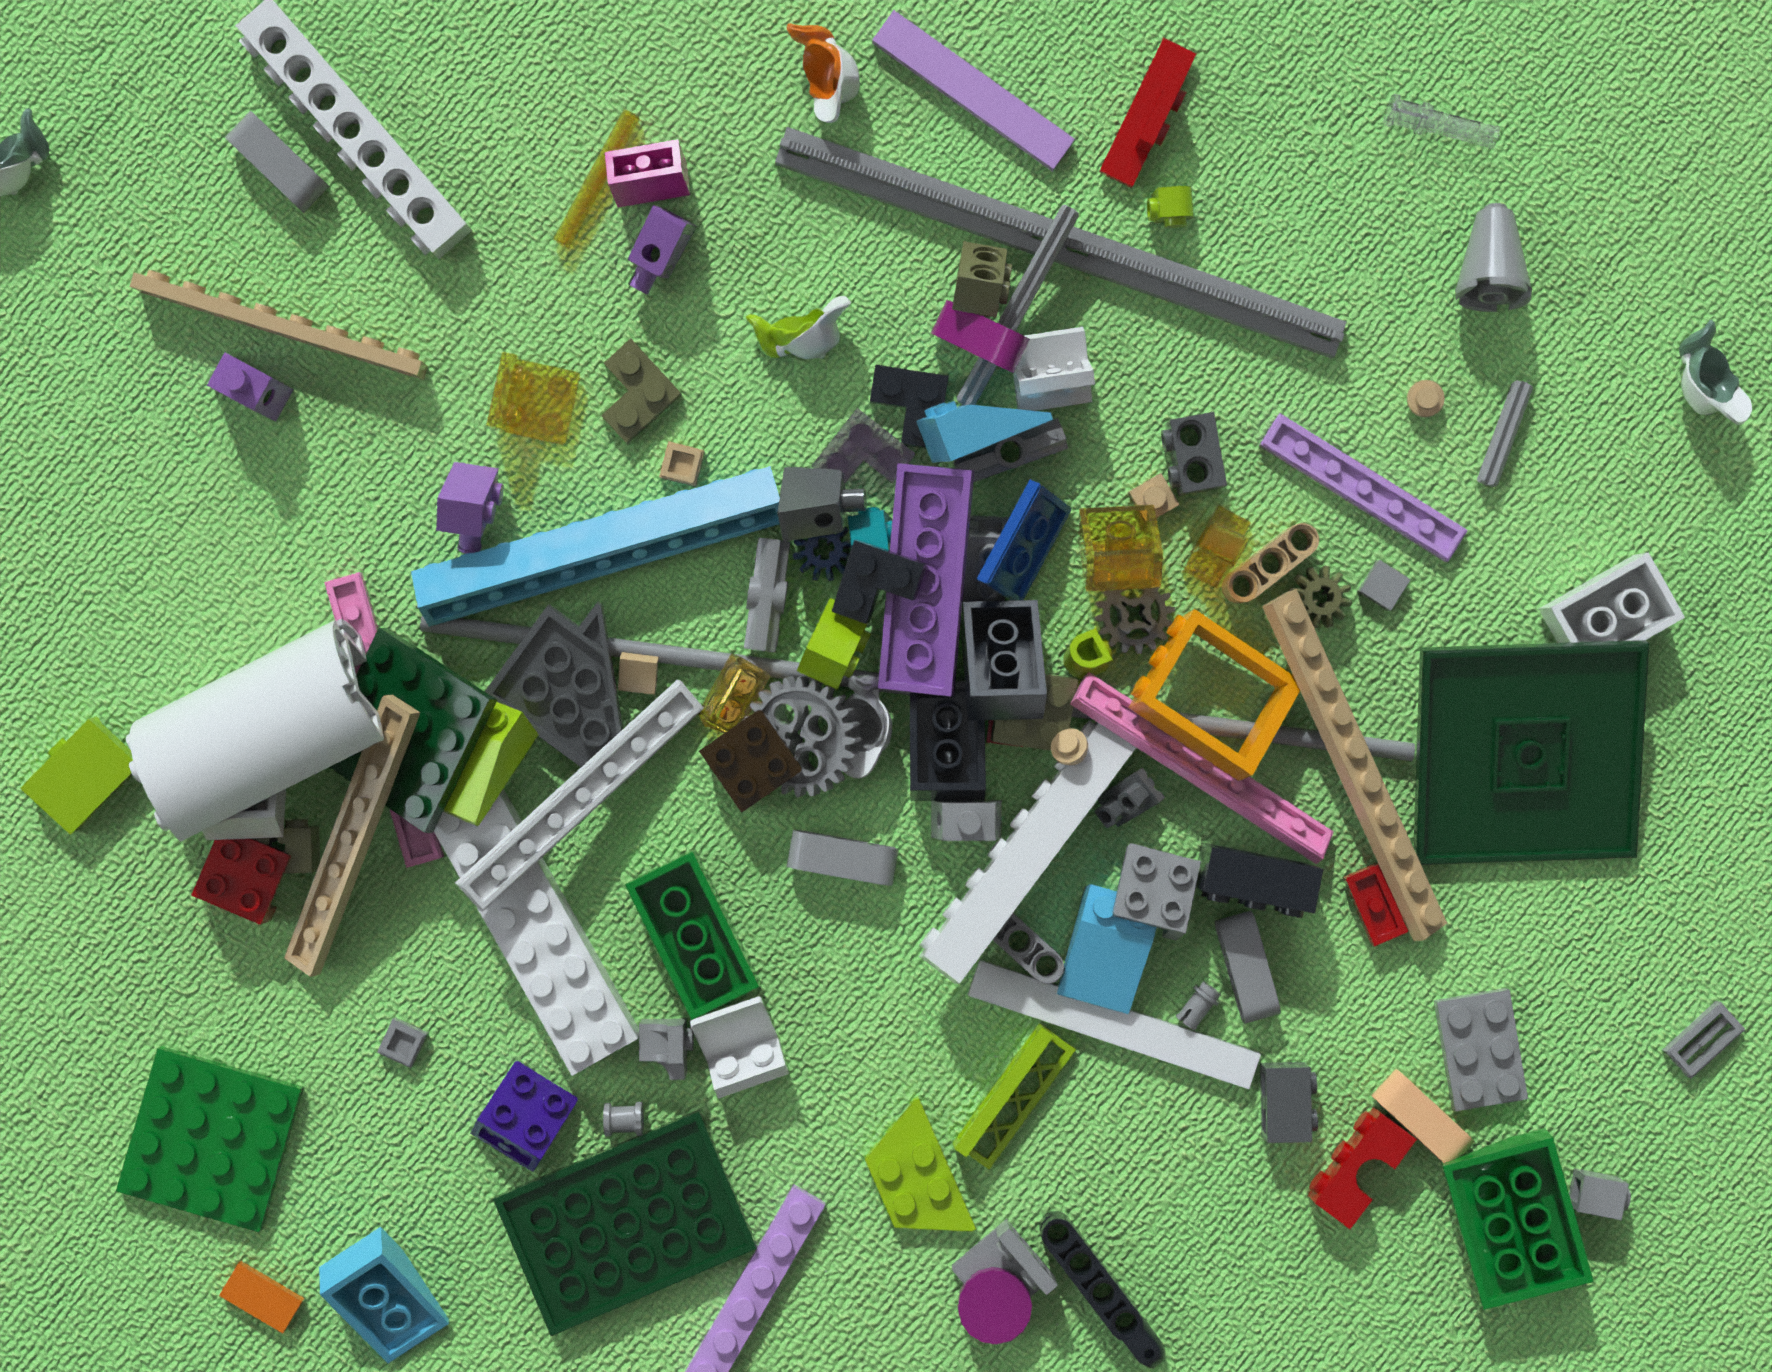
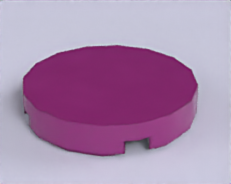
(994, 1305)

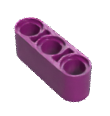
(980, 337)

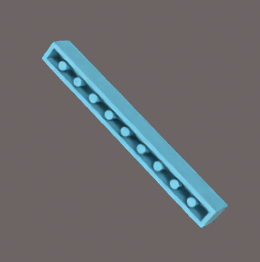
(597, 546)

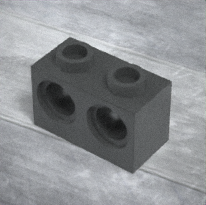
(1205, 453)

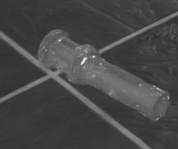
(1423, 119)

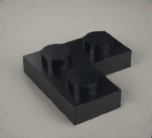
(911, 391)
(874, 569)

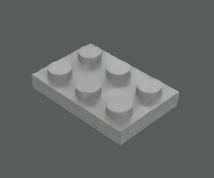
(1480, 1049)

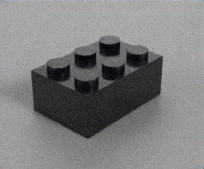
(1003, 660)
(1258, 880)

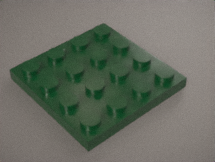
(445, 732)

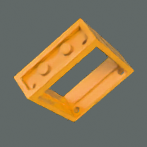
(1240, 764)

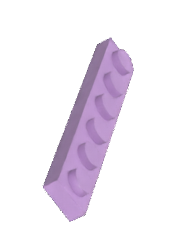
(757, 1282)

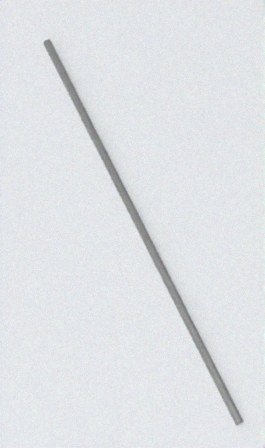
(783, 669)

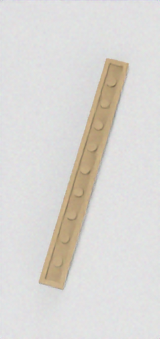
(1354, 765)

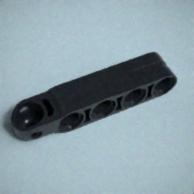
(1138, 1335)

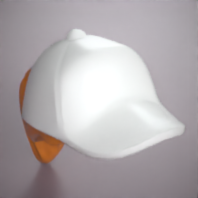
(828, 68)

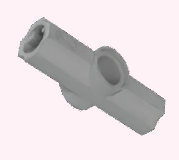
(1032, 445)
(767, 595)

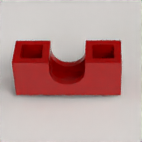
(1337, 1187)

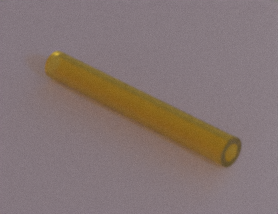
(594, 181)

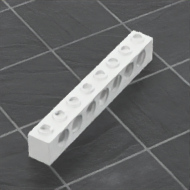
(267, 25)

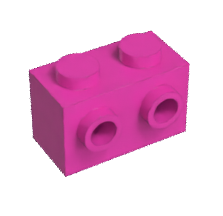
(647, 173)

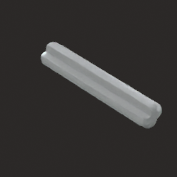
(1504, 433)

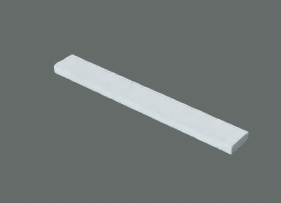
(579, 796)
(1130, 1031)

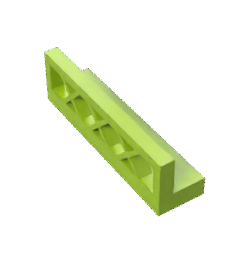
(1003, 1089)

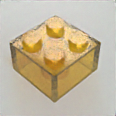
(1120, 548)

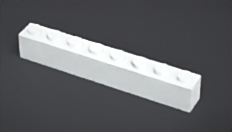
(1024, 855)

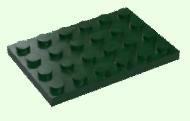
(625, 1222)

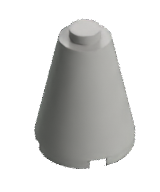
(1494, 263)

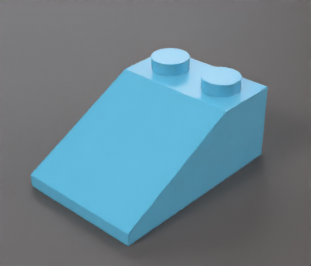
(961, 430)
(1104, 954)
(381, 1295)

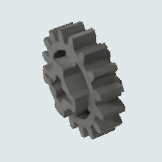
(1123, 627)

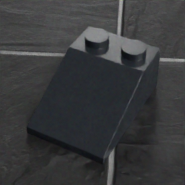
(945, 749)

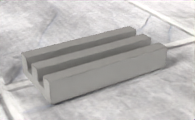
(1693, 1029)

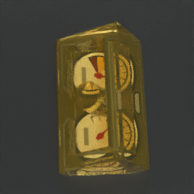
(732, 694)

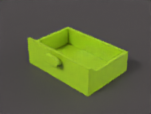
(80, 775)

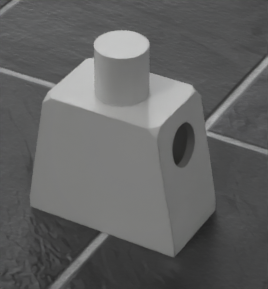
(966, 820)

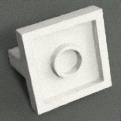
(1054, 371)

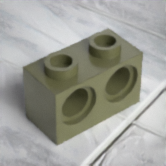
(982, 279)

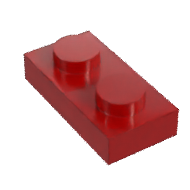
(1375, 904)

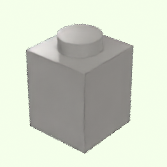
(1599, 1194)

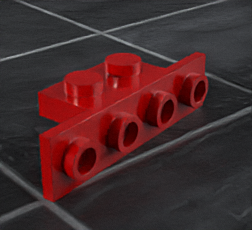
(1147, 114)

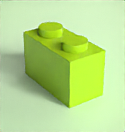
(832, 648)

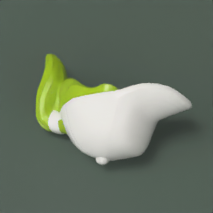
(802, 336)

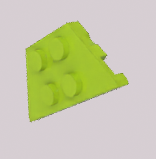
(916, 1176)

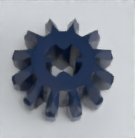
(835, 556)

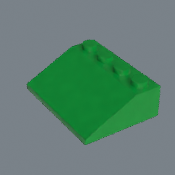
(1517, 1219)

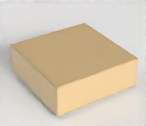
(682, 464)
(638, 673)

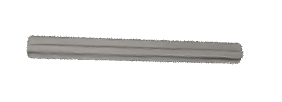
(1022, 297)

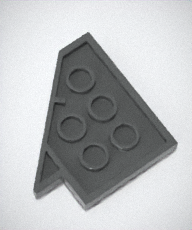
(564, 683)

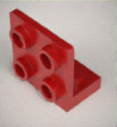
(242, 878)

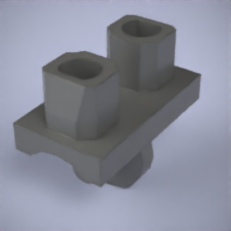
(1127, 799)

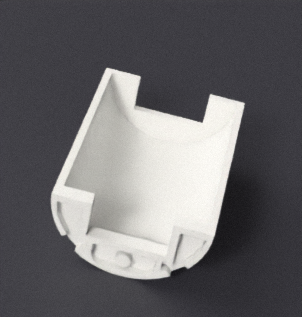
(254, 731)

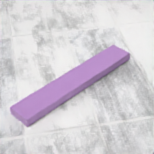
(973, 90)
(1363, 487)

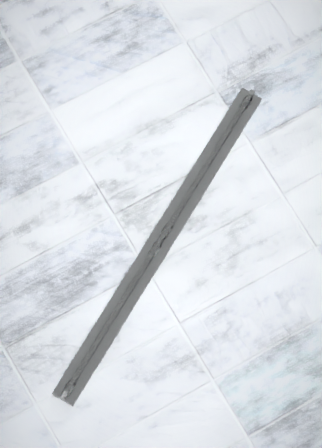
(1105, 256)

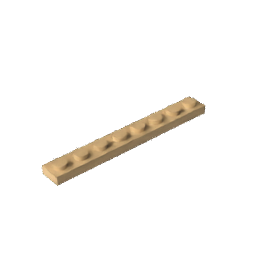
(265, 319)
(351, 838)

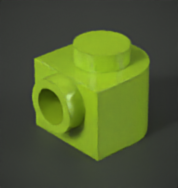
(1171, 206)
(1087, 654)

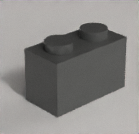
(1287, 1102)

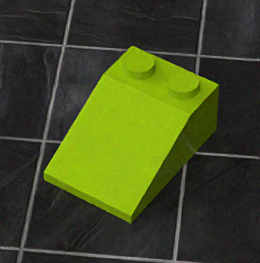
(491, 764)

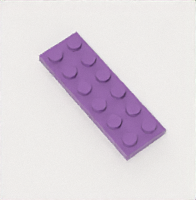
(933, 528)

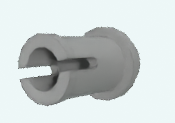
(1198, 1005)

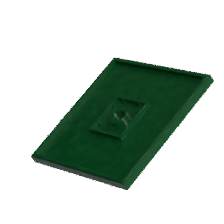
(1529, 751)

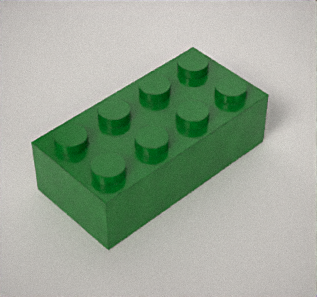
(693, 934)

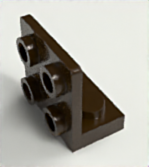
(751, 760)

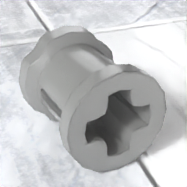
(623, 1119)

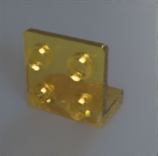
(533, 400)

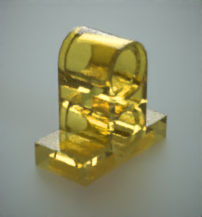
(1218, 546)

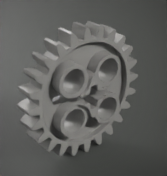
(830, 747)

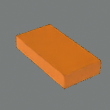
(261, 1297)

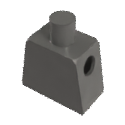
(815, 502)

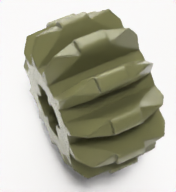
(1334, 595)

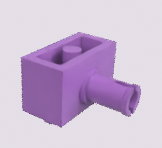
(468, 503)

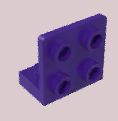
(524, 1115)

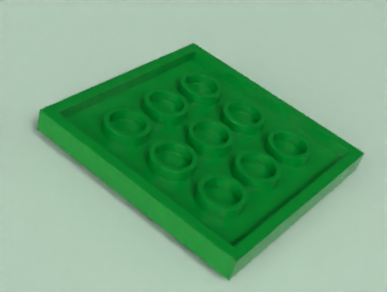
(209, 1139)

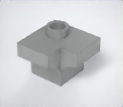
(666, 1043)

